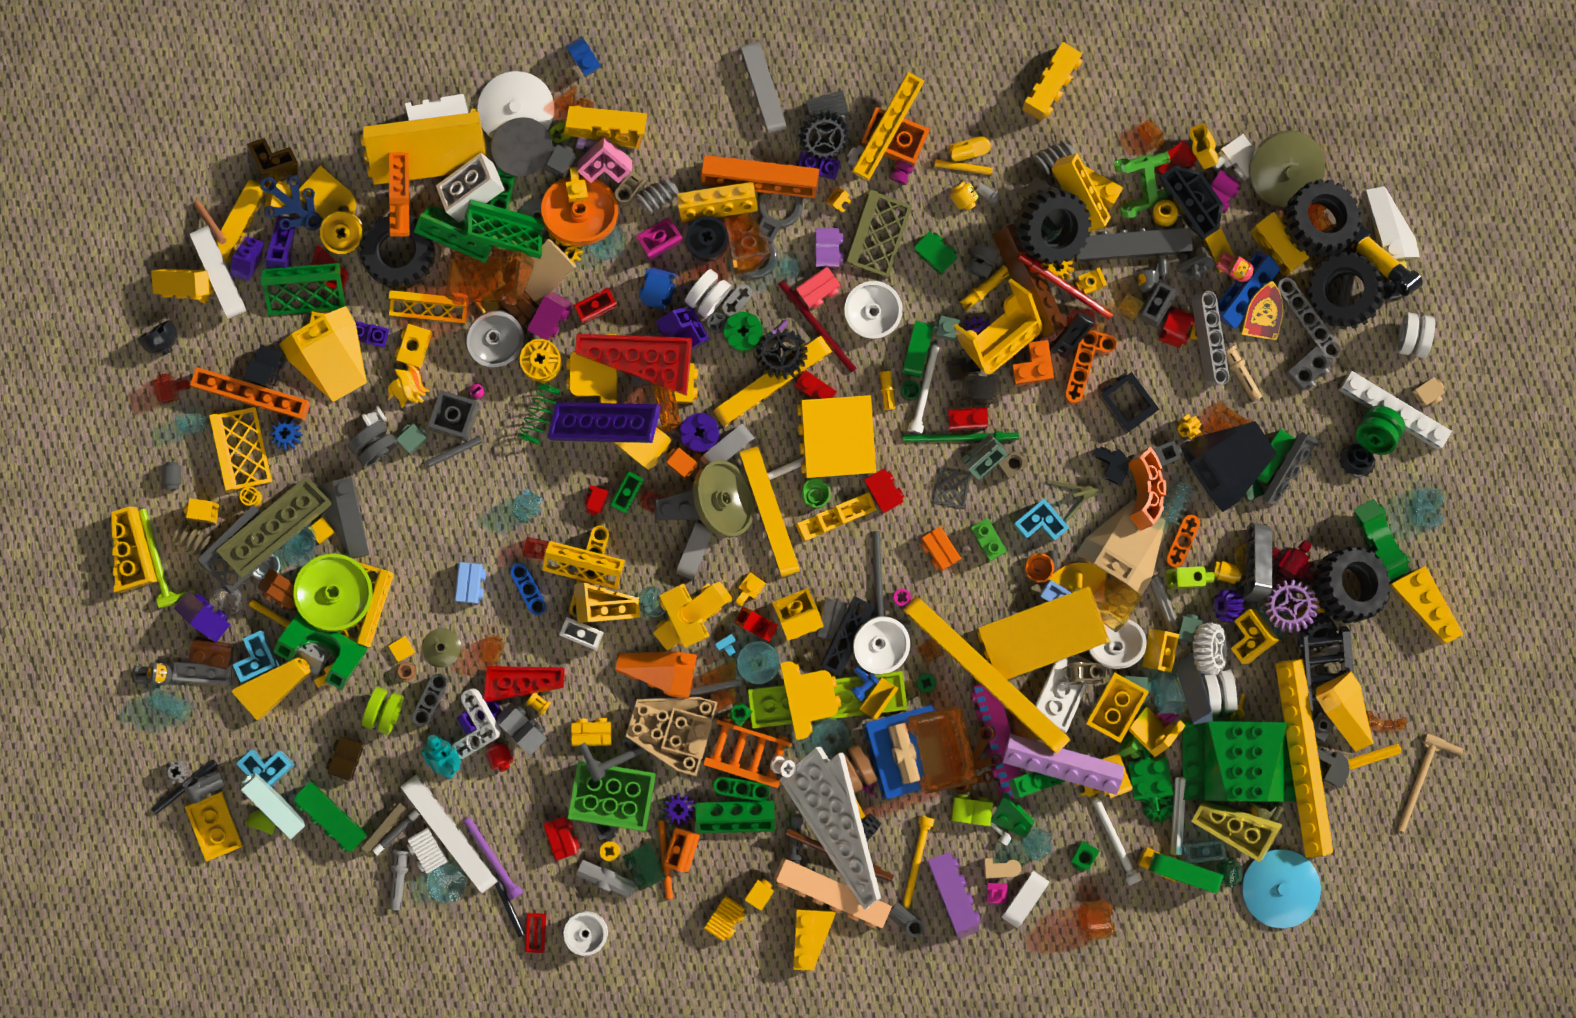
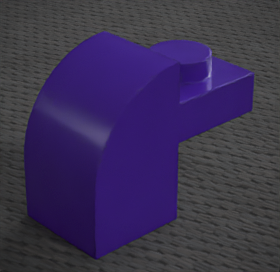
(466, 722)

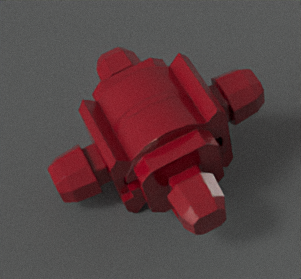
(1293, 564)

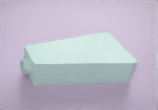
(272, 804)

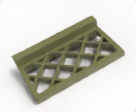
(864, 224)

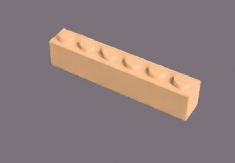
(830, 892)

